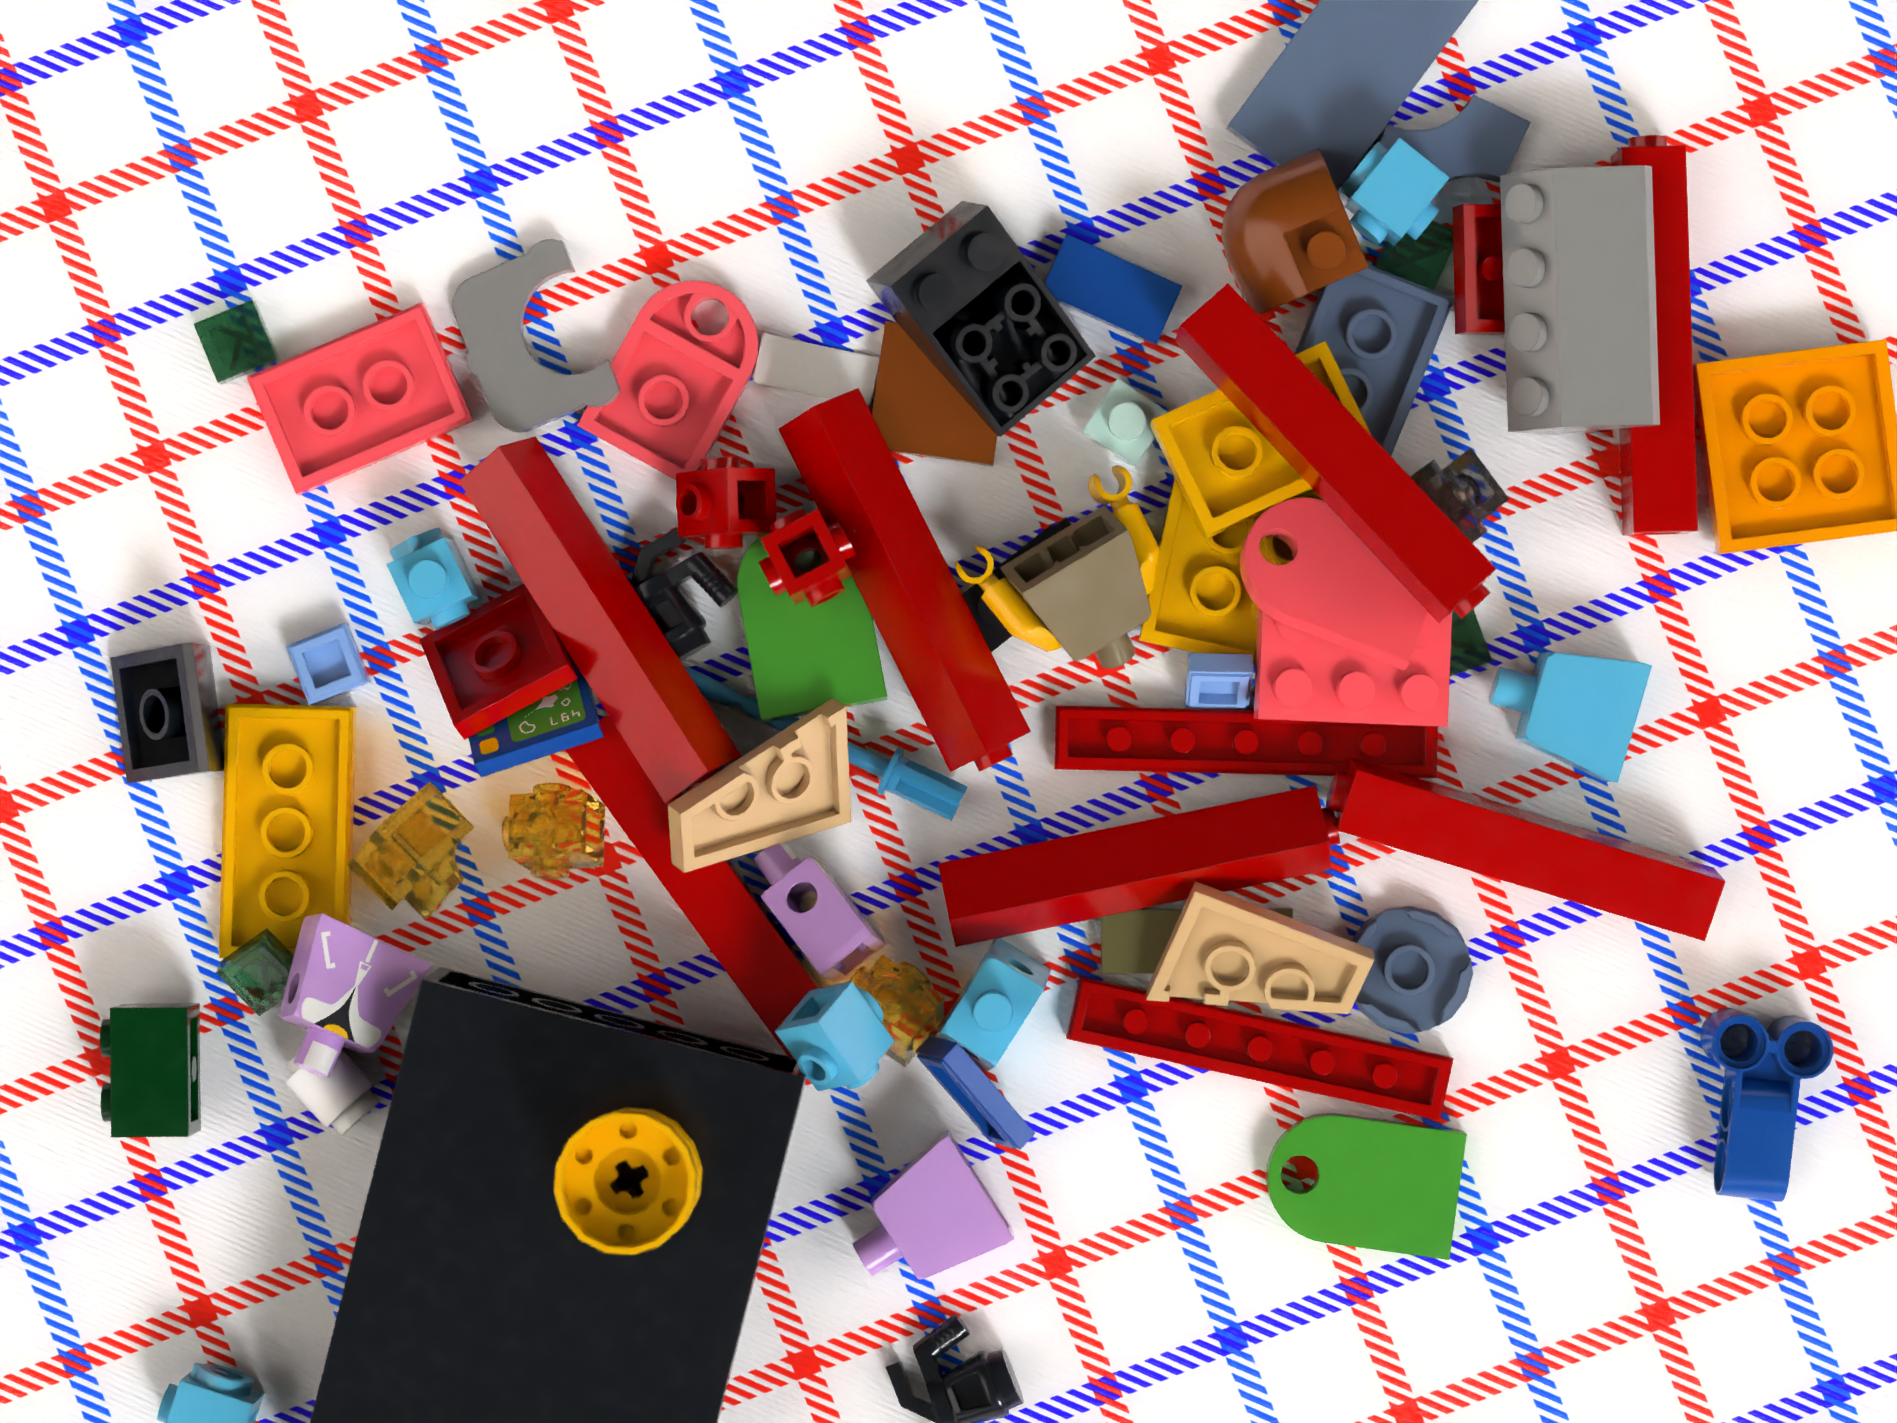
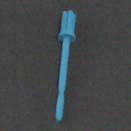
(898, 775)

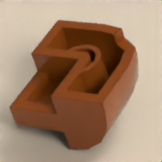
(1289, 234)

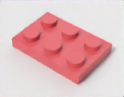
(1323, 682)

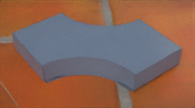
(1472, 144)

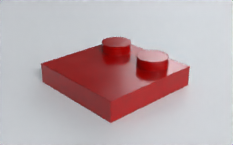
(496, 661)

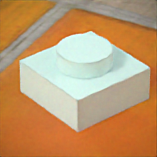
(1124, 423)

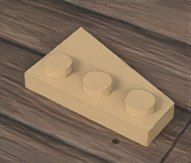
(769, 795)
(1251, 954)

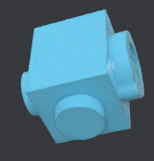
(1393, 193)
(432, 579)
(836, 1036)
(211, 1396)

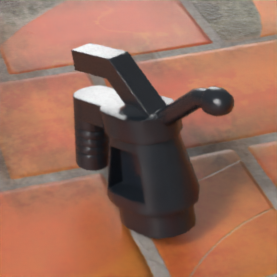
(666, 602)
(970, 1393)

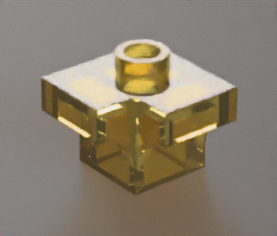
(415, 853)

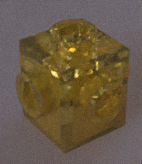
(554, 830)
(907, 1003)

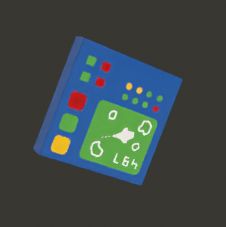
(540, 729)

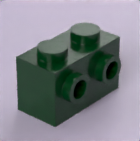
(152, 1070)

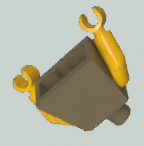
(1080, 584)

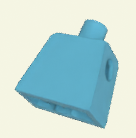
(1576, 708)
(994, 1003)

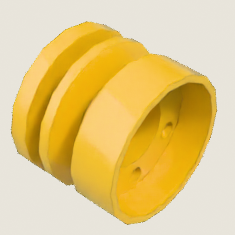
(619, 1218)

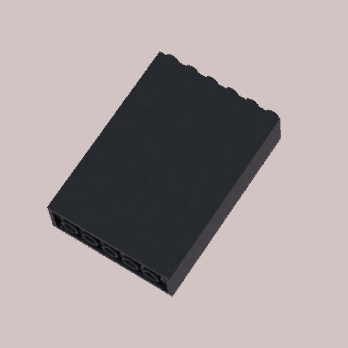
(469, 1280)

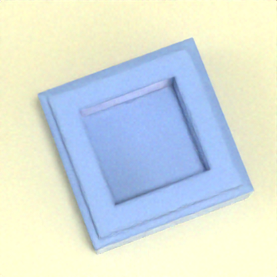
(328, 664)
(1218, 681)

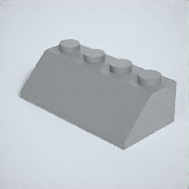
(1579, 299)

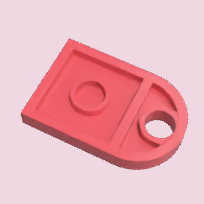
(676, 380)
(1331, 584)

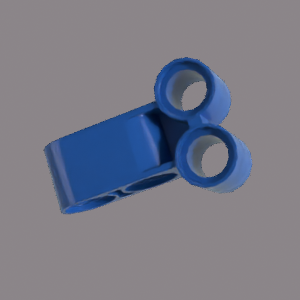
(1760, 1102)

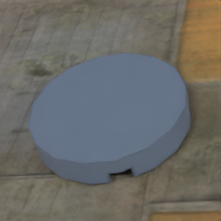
(1417, 969)

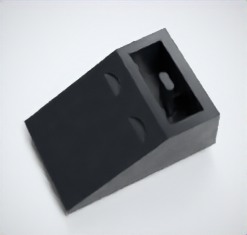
(982, 315)

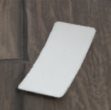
(814, 368)

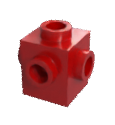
(725, 502)
(793, 537)

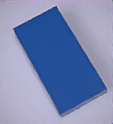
(1111, 289)
(974, 1093)

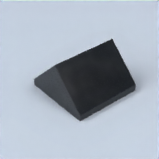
(168, 712)

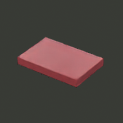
(360, 399)

